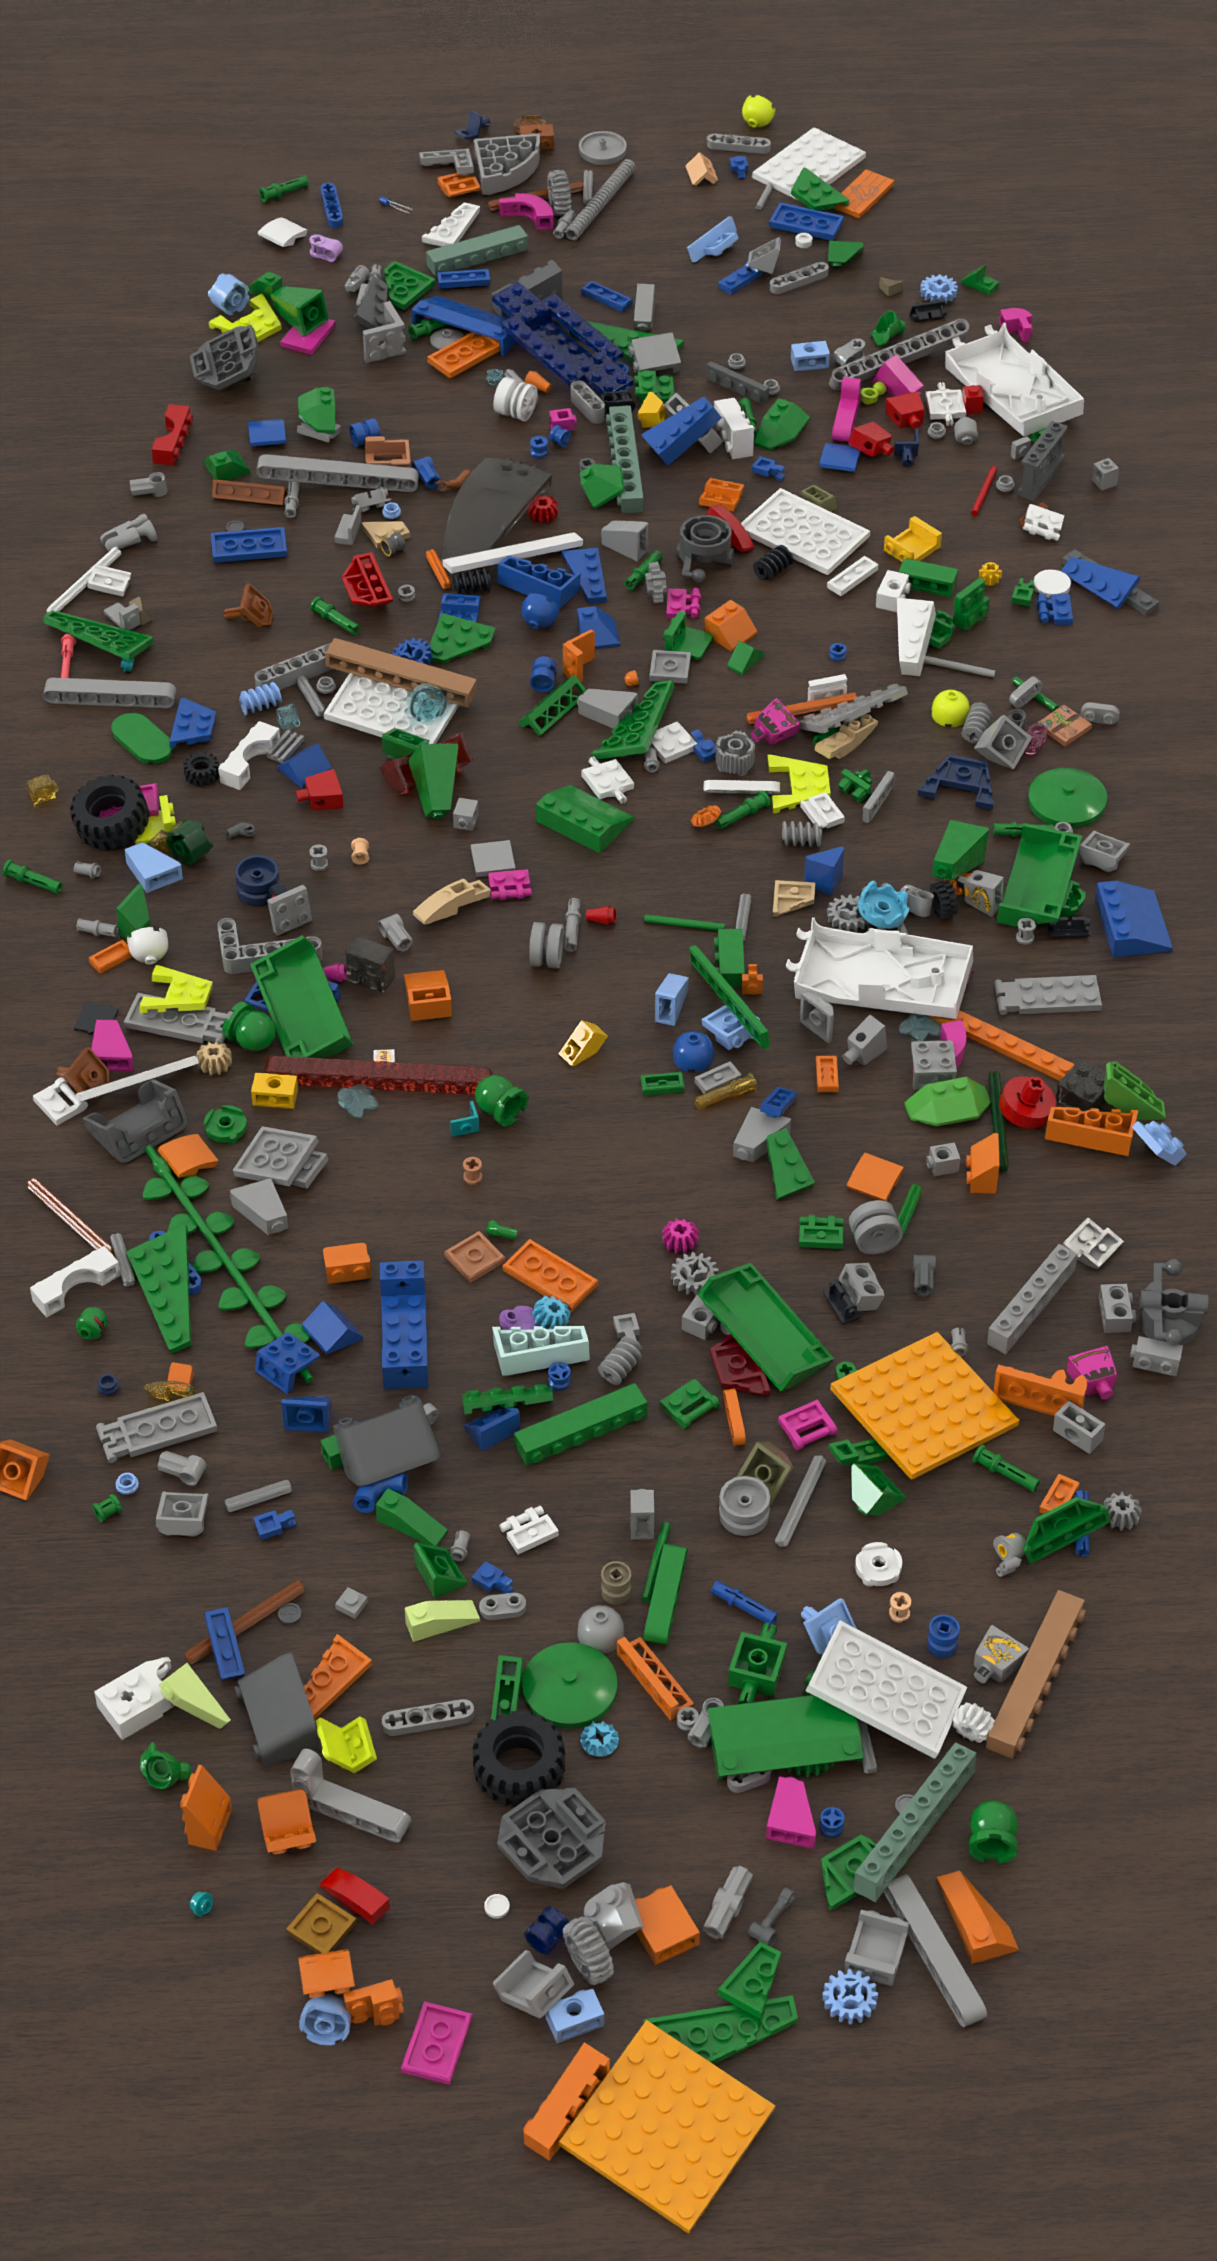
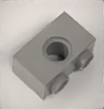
(1079, 1427)

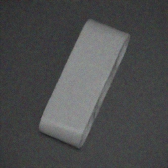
(587, 402)

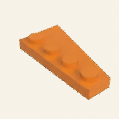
(335, 1674)

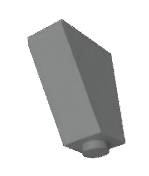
(644, 307)
(626, 538)
(606, 705)
(751, 1139)
(261, 1206)

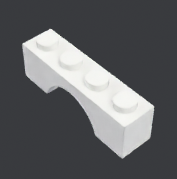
(235, 769)
(96, 1267)

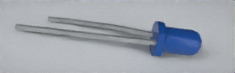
(387, 201)

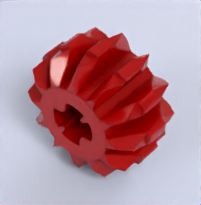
(543, 509)

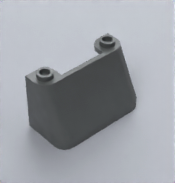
(147, 1123)
(386, 1443)
(278, 1711)

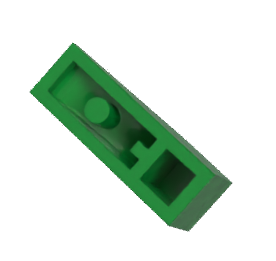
(409, 1518)
(507, 1685)

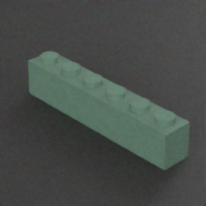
(477, 250)

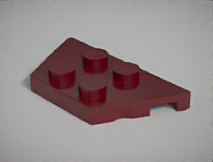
(737, 1369)

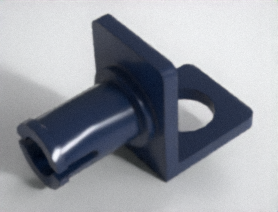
(473, 127)
(907, 450)

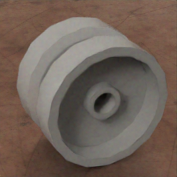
(543, 945)
(875, 1227)
(744, 1506)

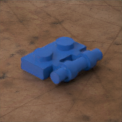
(1061, 609)

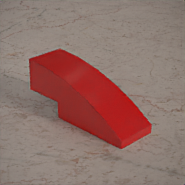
(739, 536)
(356, 1895)

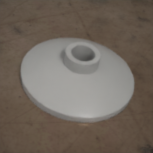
(444, 337)

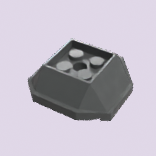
(226, 358)
(557, 1817)

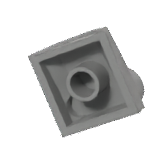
(1102, 851)
(181, 1513)
(614, 1913)

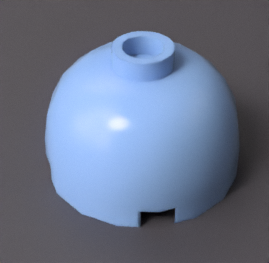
(325, 2020)

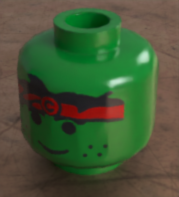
(91, 1322)

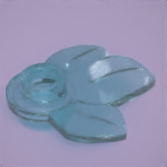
(919, 1026)
(357, 1100)

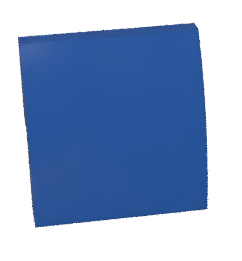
(267, 432)
(839, 457)
(461, 606)

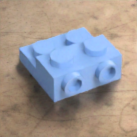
(726, 1027)
(1160, 1141)

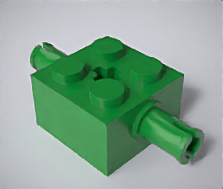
(757, 1664)

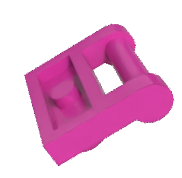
(805, 1419)

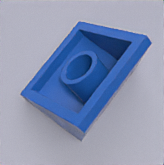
(305, 764)
(825, 869)
(330, 1328)
(494, 1427)

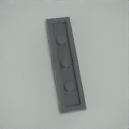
(737, 383)

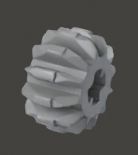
(1123, 1511)

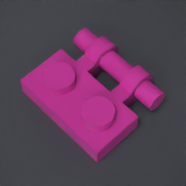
(677, 602)
(509, 884)

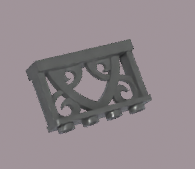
(1042, 460)

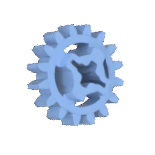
(938, 288)
(850, 1998)

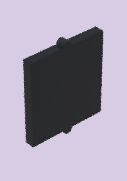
(91, 1013)

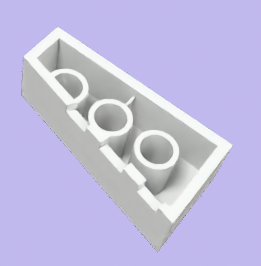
(734, 428)
(914, 633)

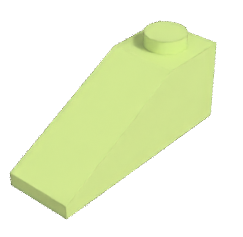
(439, 1617)
(190, 1694)

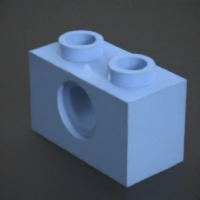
(810, 356)
(568, 2026)

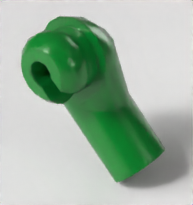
(494, 1229)

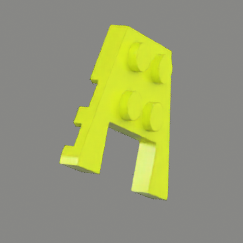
(262, 319)
(806, 781)
(184, 993)

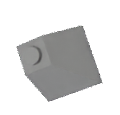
(1003, 742)
(817, 1015)

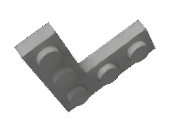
(460, 157)

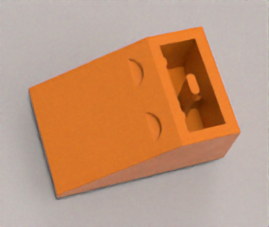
(428, 995)
(205, 1810)
(326, 1972)

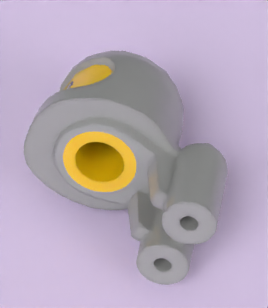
(1009, 1550)

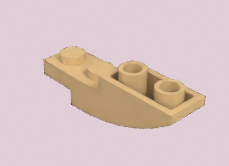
(848, 738)
(448, 899)

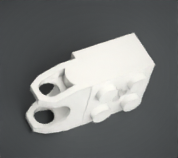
(135, 1698)

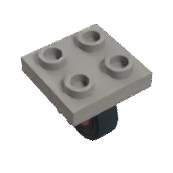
(288, 908)

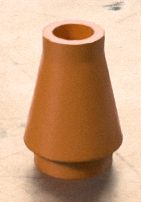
(537, 380)

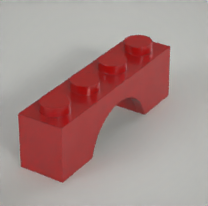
(167, 448)

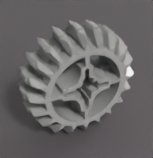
(559, 192)
(588, 1950)

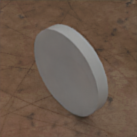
(602, 148)

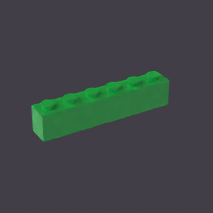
(580, 1424)

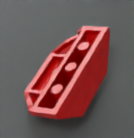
(365, 582)

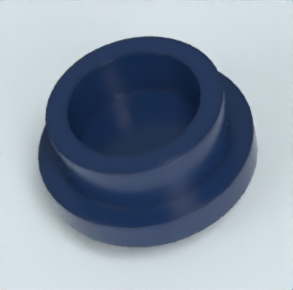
(107, 1384)

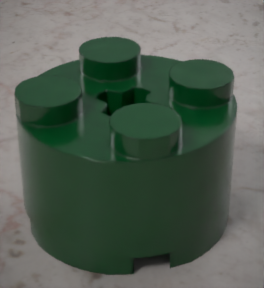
(188, 842)

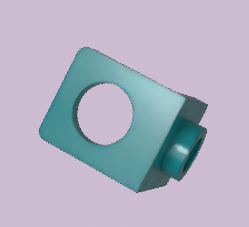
(465, 1125)

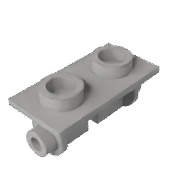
(378, 498)

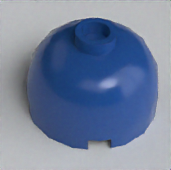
(538, 611)
(693, 1051)

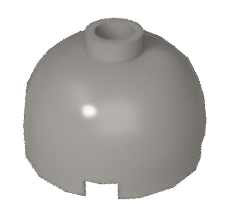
(600, 1628)

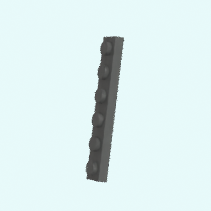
(1137, 599)

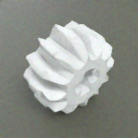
(973, 1722)

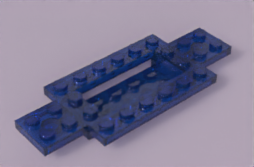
(534, 329)

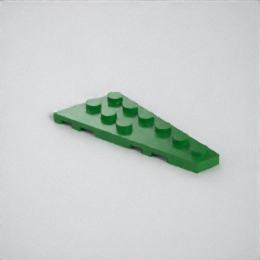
(623, 337)
(107, 637)
(637, 730)

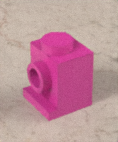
(563, 418)

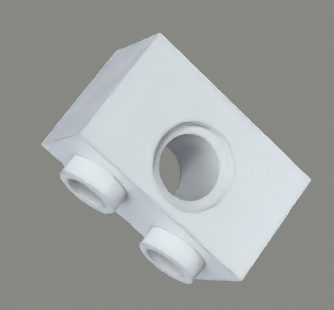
(893, 586)

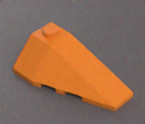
(978, 1924)

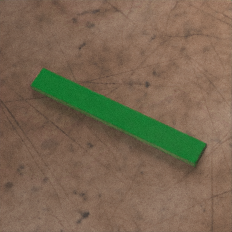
(729, 997)

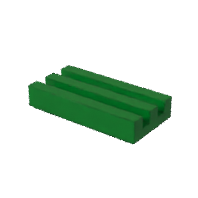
(663, 1083)

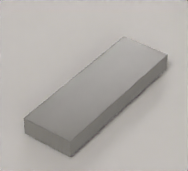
(878, 797)

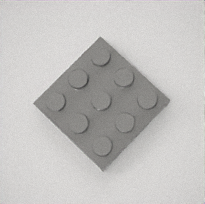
(275, 1156)

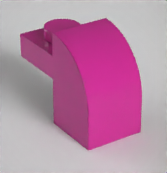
(1017, 321)

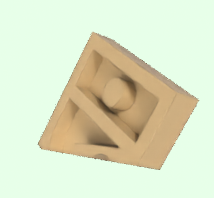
(379, 530)
(792, 896)

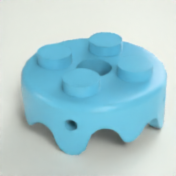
(886, 897)

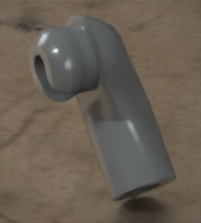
(242, 829)

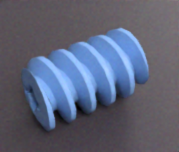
(259, 697)

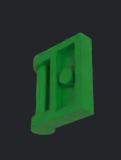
(687, 1398)

